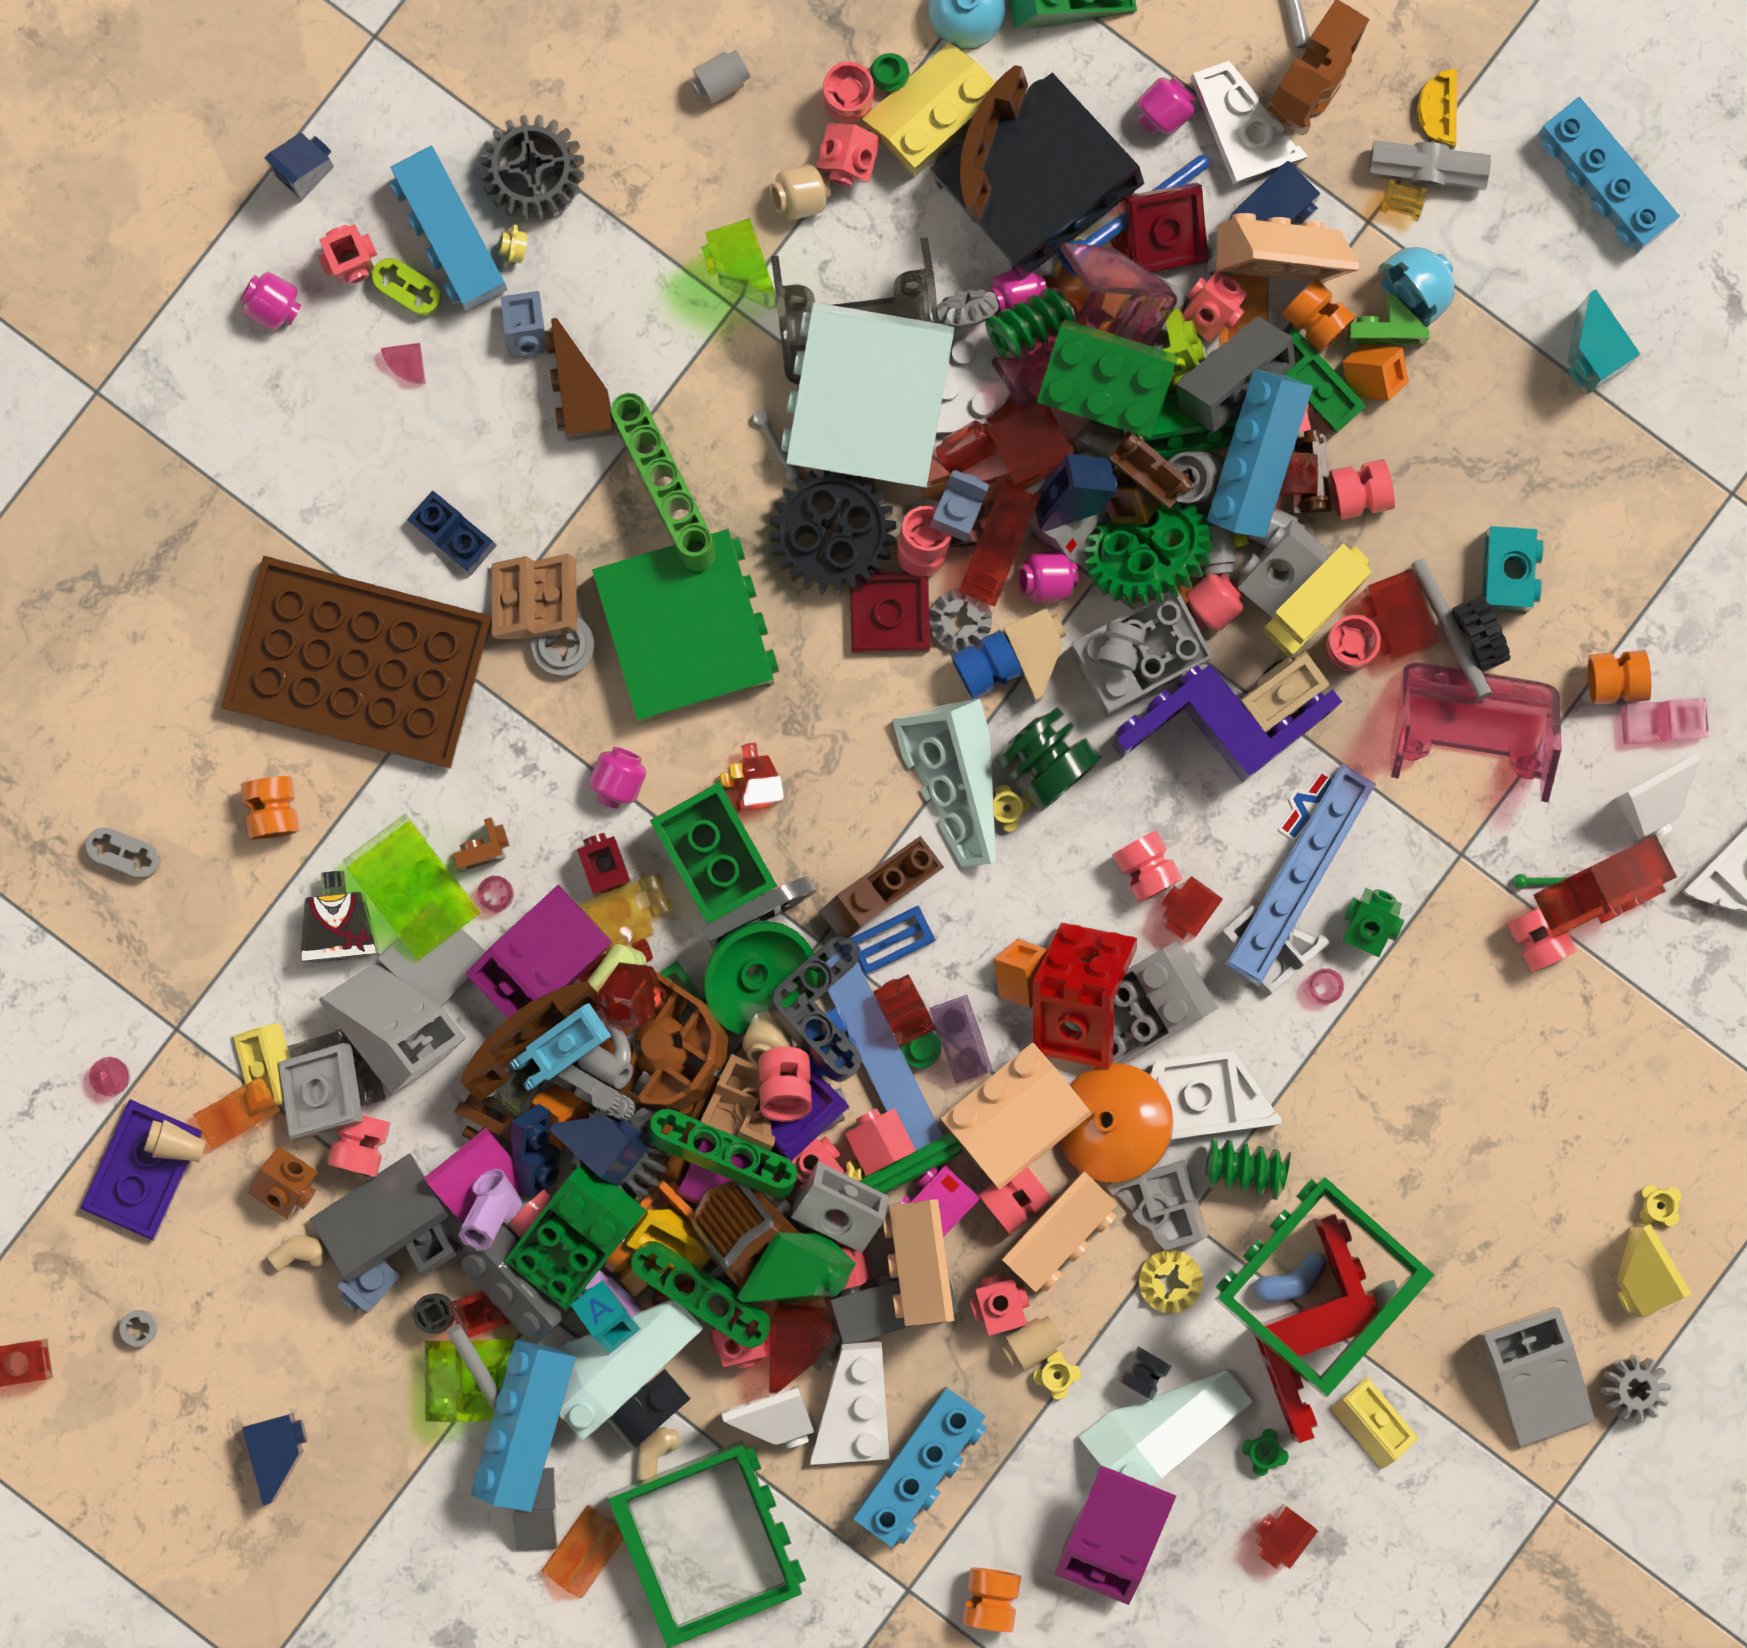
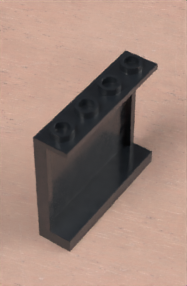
(1047, 174)

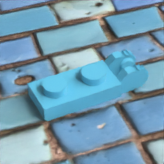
(562, 1045)

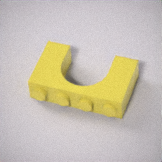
(1317, 599)

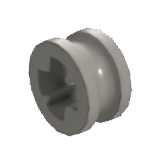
(144, 1317)

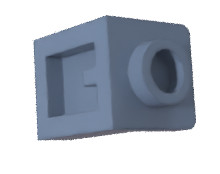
(524, 324)
(959, 505)
(369, 1287)

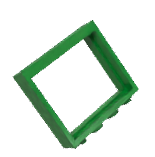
(1376, 1326)
(776, 1532)

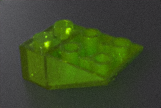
(402, 879)

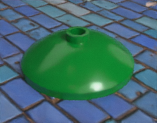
(738, 996)

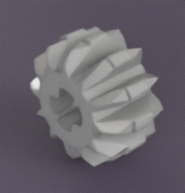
(1638, 1374)

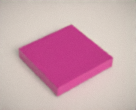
(457, 1174)

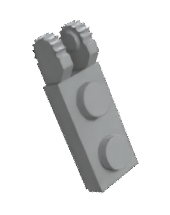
(596, 1093)

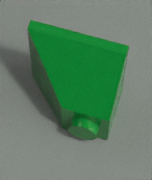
(798, 1270)

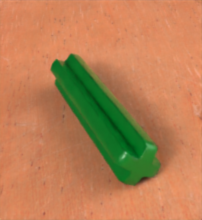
(914, 1164)

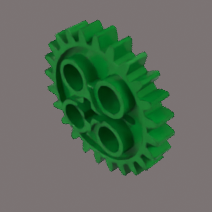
(1133, 569)

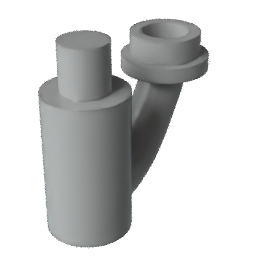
(610, 1067)

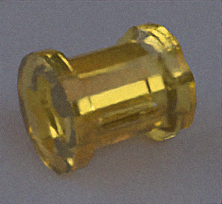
(1403, 200)

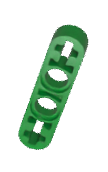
(725, 1147)
(697, 1300)

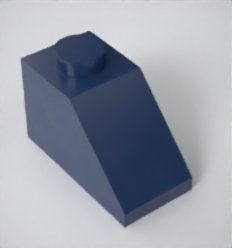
(300, 163)
(1282, 195)
(1075, 491)
(603, 1145)
(274, 1452)

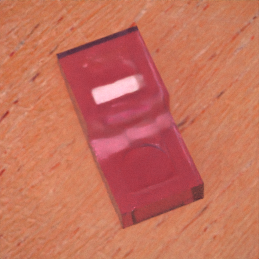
(1664, 721)

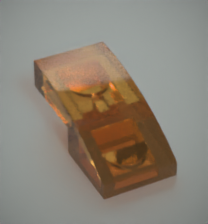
(237, 1113)

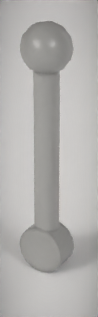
(760, 419)

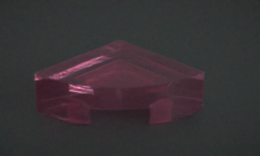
(406, 362)

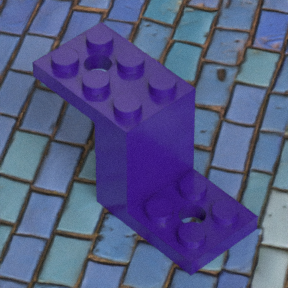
(1224, 721)

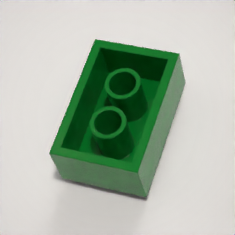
(1107, 378)
(713, 853)

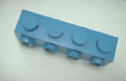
(1607, 175)
(448, 229)
(1259, 453)
(523, 1425)
(919, 1467)

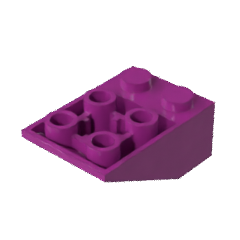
(539, 953)
(1114, 1535)

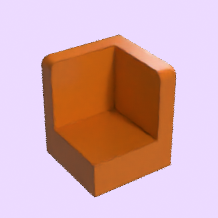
(1376, 371)
(1016, 971)
(563, 1108)

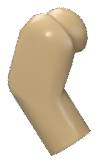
(299, 1248)
(652, 1448)

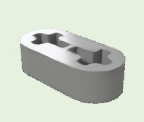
(126, 844)

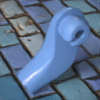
(1291, 1285)

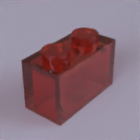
(1400, 616)

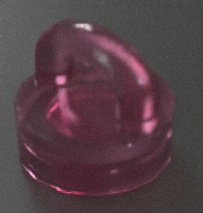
(109, 1076)

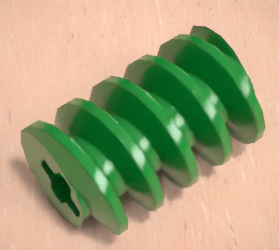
(1028, 321)
(1246, 1168)

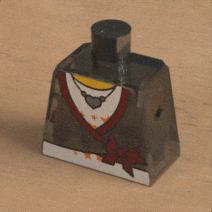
(337, 924)

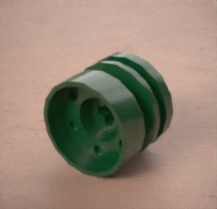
(1048, 759)

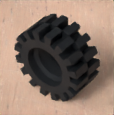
(1482, 633)

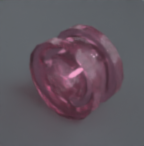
(505, 901)
(1325, 974)

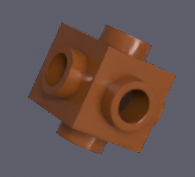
(284, 1183)

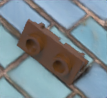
(1314, 443)
(1150, 469)

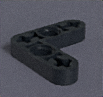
(805, 1010)

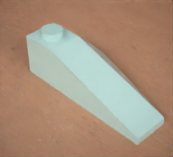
(953, 761)
(606, 1381)
(1161, 1432)

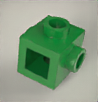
(1373, 921)

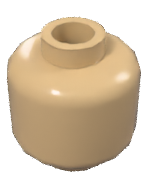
(800, 192)
(763, 1035)

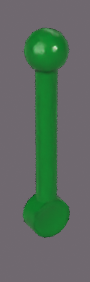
(1520, 881)

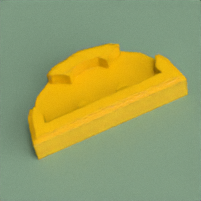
(1438, 108)

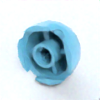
(966, 21)
(1420, 282)

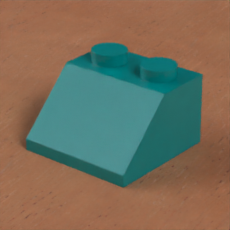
(1598, 345)

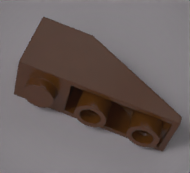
(583, 395)
(881, 888)

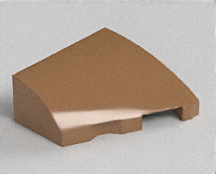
(737, 1104)

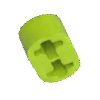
(401, 294)

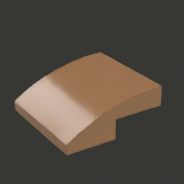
(534, 597)

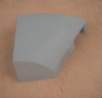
(1294, 954)
(1165, 1205)

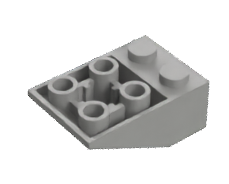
(1168, 651)
(1158, 1001)
(392, 1025)
(1538, 1375)

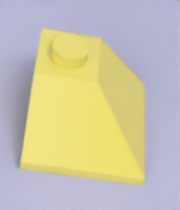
(1648, 1274)

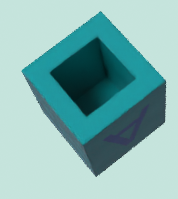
(605, 1316)

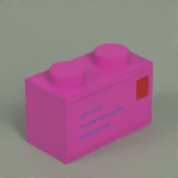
(952, 1194)

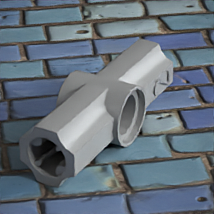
(1429, 165)

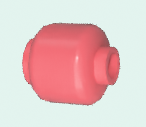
(1215, 602)

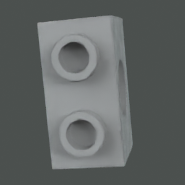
(1272, 587)
(839, 1207)

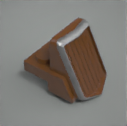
(736, 1227)

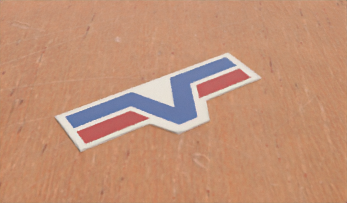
(1303, 805)

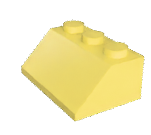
(930, 108)

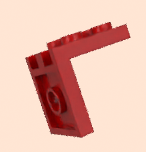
(1080, 993)

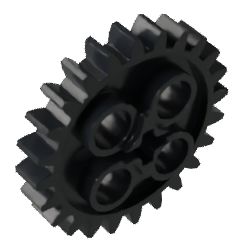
(864, 543)

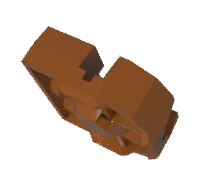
(1319, 74)
(655, 1051)

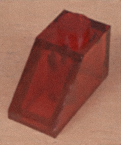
(795, 1342)

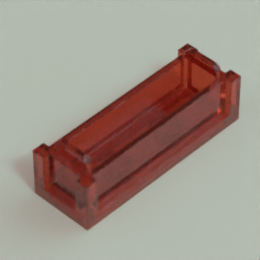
(999, 543)

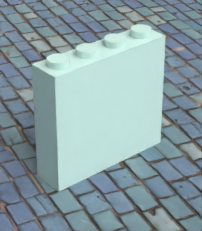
(867, 394)

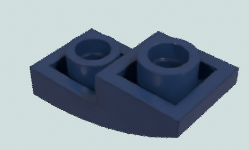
(452, 532)
(533, 1155)

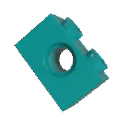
(1516, 545)

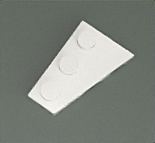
(1241, 126)
(855, 1410)

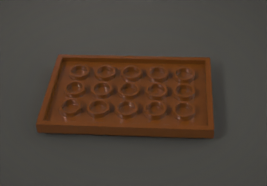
(357, 662)

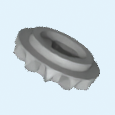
(967, 308)
(943, 627)
(576, 657)

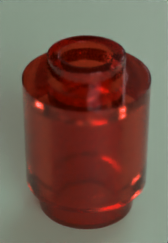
(966, 447)

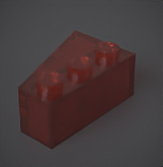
(1607, 887)

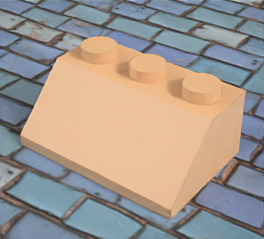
(1282, 249)
(1016, 1116)
(1060, 1233)
(919, 1263)

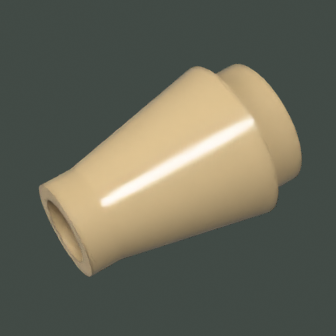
(172, 1142)

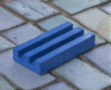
(922, 925)

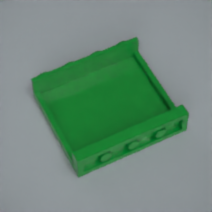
(684, 630)

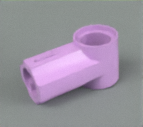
(494, 1204)

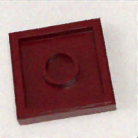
(1167, 227)
(890, 614)

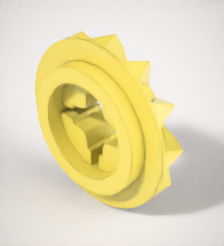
(1154, 1290)

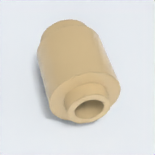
(1032, 1343)

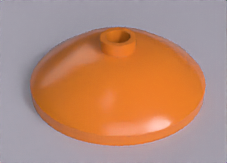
(1139, 1126)

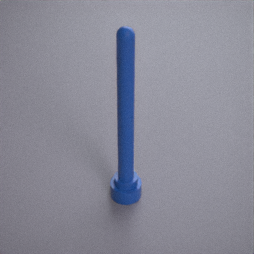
(1118, 223)

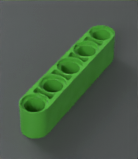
(666, 498)

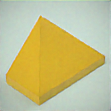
(671, 1230)

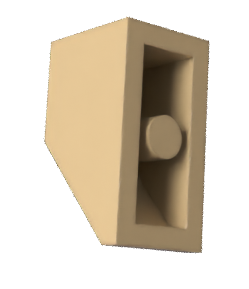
(1037, 647)

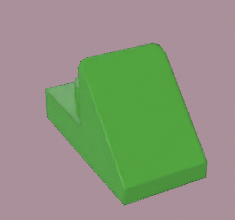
(1399, 329)

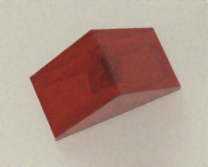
(477, 1314)

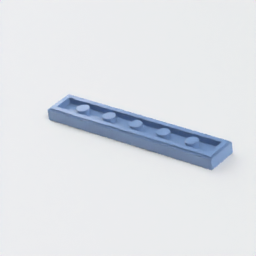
(1300, 875)
(882, 1054)

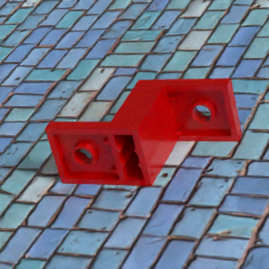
(1318, 1324)

